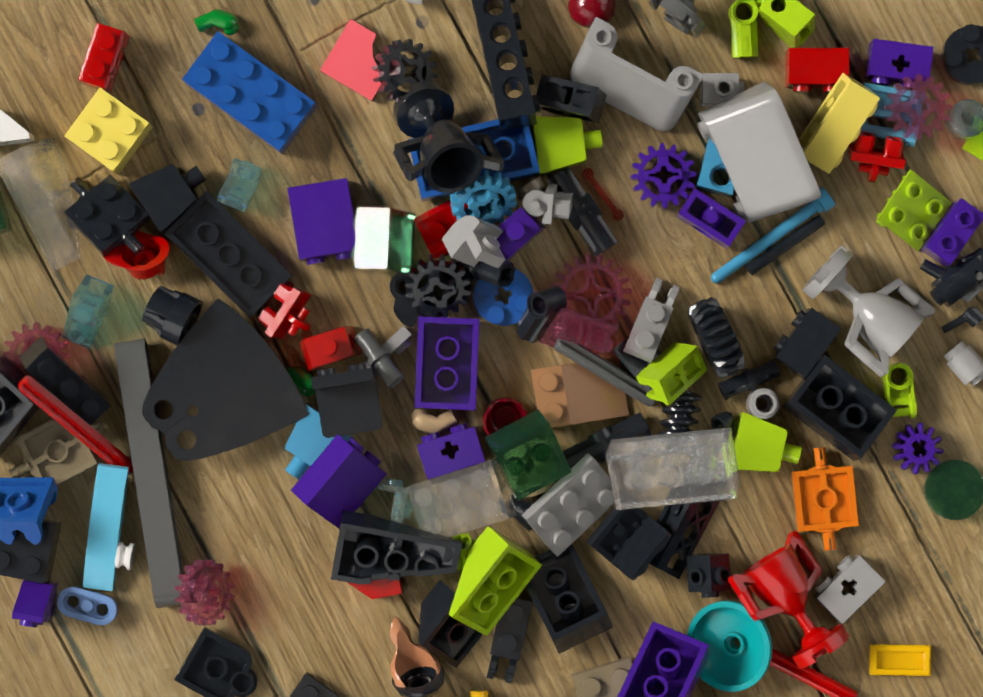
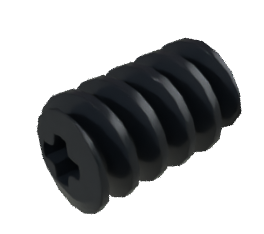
(680, 413)

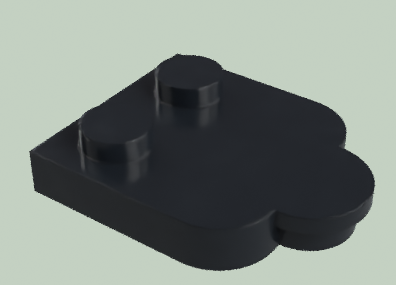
(217, 667)

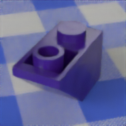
(35, 603)

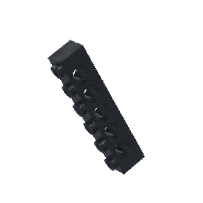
(517, 111)

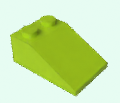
(491, 580)

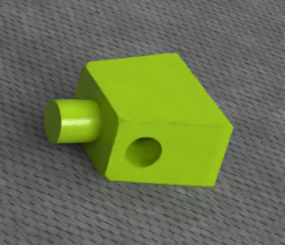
(792, 24)
(562, 143)
(762, 445)

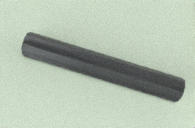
(604, 370)

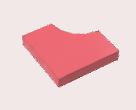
(353, 60)

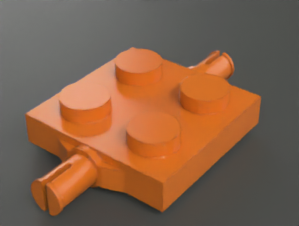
(824, 498)

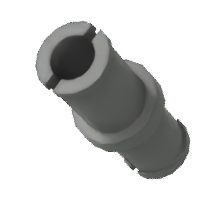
(378, 358)

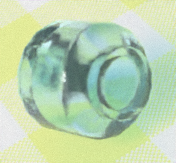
(967, 109)

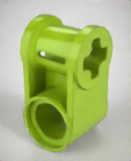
(902, 393)

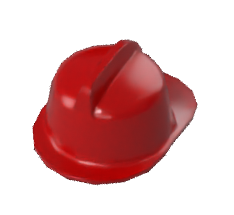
(146, 264)

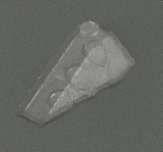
(41, 190)

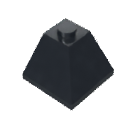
(440, 631)

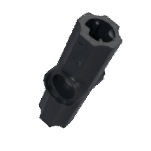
(585, 213)
(598, 442)

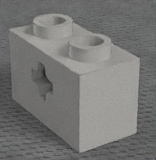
(865, 584)

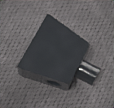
(167, 194)

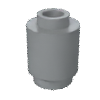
(965, 363)
(771, 399)

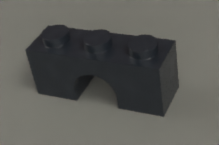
(63, 381)

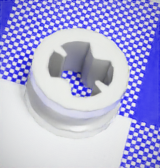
(125, 555)

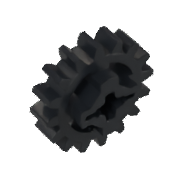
(394, 64)
(436, 298)

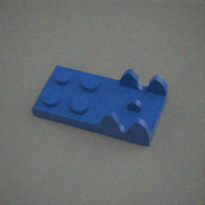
(24, 506)

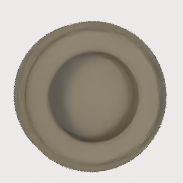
(535, 183)

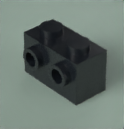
(806, 342)

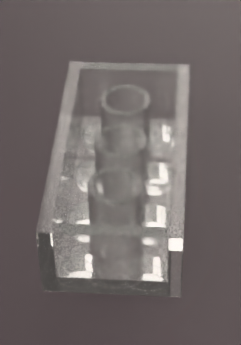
(673, 468)

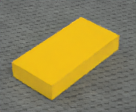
(900, 659)

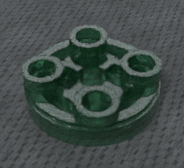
(954, 489)

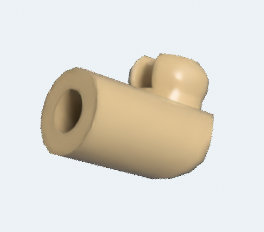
(430, 423)

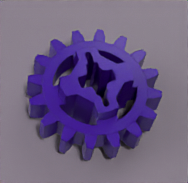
(662, 162)

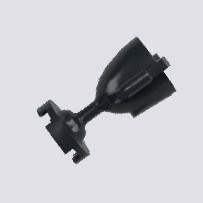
(446, 152)

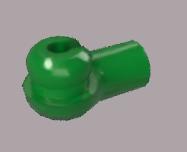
(218, 18)
(302, 380)

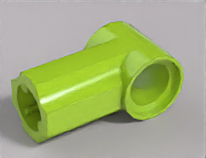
(744, 32)

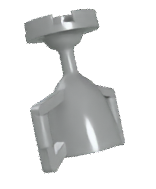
(877, 317)

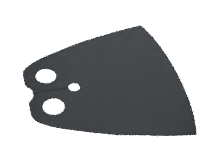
(231, 381)

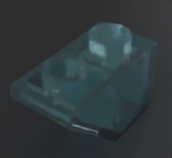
(87, 311)

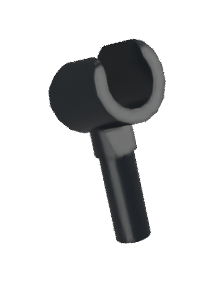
(971, 315)

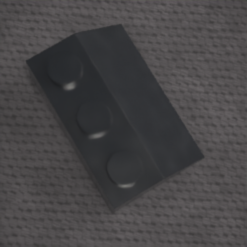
(839, 408)

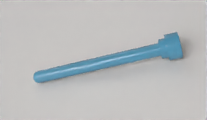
(819, 205)

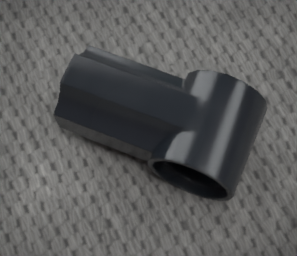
(497, 276)
(540, 311)

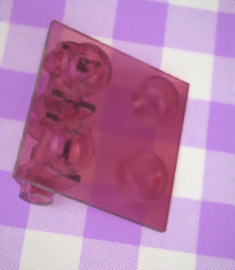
(581, 329)

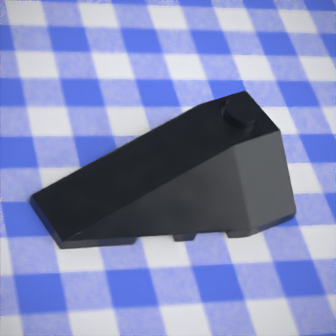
(383, 549)

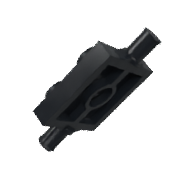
(107, 215)

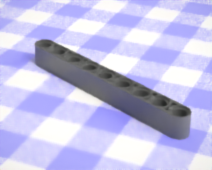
(150, 473)

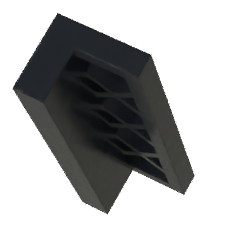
(676, 520)

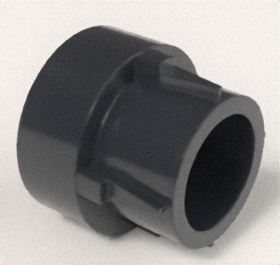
(172, 313)

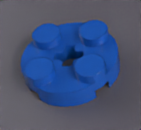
(497, 312)

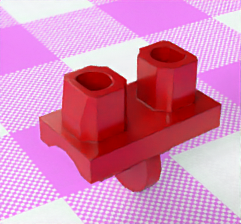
(889, 156)
(290, 315)

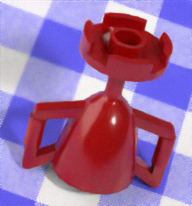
(784, 588)

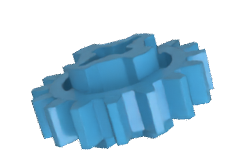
(484, 199)

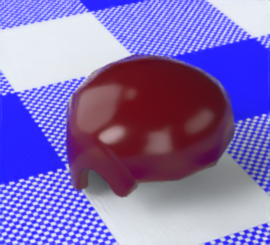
(585, 11)
(502, 413)

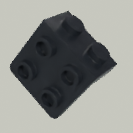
(347, 401)
(629, 540)

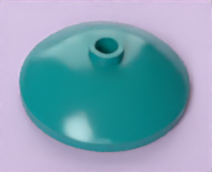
(731, 666)

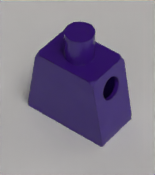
(518, 232)

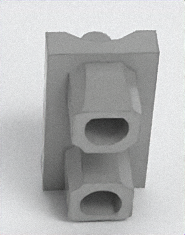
(549, 203)

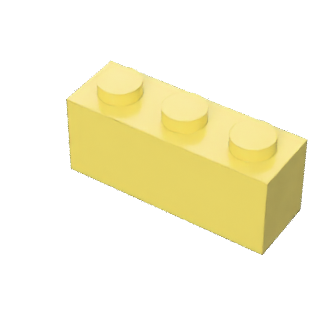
(837, 122)

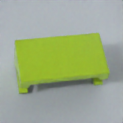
(672, 372)

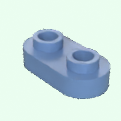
(88, 605)

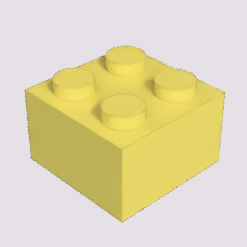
(109, 131)

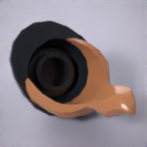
(413, 667)

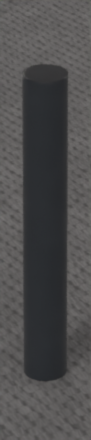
(785, 245)

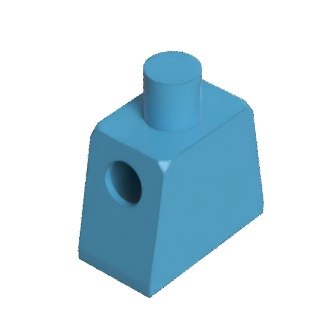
(307, 443)

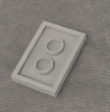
(571, 505)

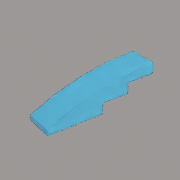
(105, 526)

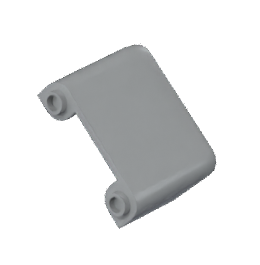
(630, 87)
(760, 153)

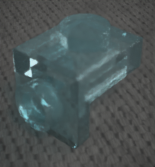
(240, 185)
(401, 506)

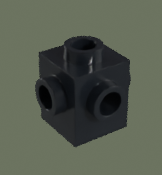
(708, 573)

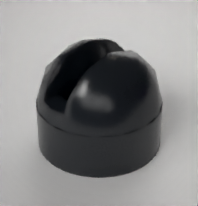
(724, 420)

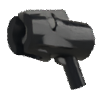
(956, 282)

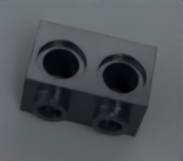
(570, 98)

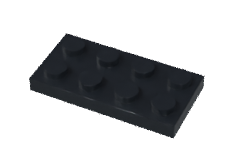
(228, 254)

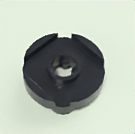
(955, 57)

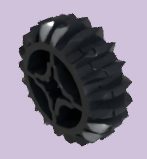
(716, 337)

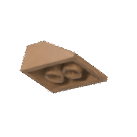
(575, 395)

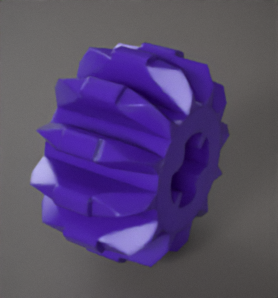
(927, 446)

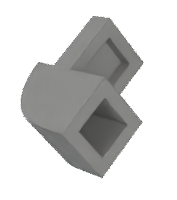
(474, 241)

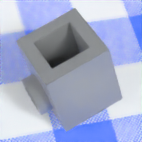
(719, 87)

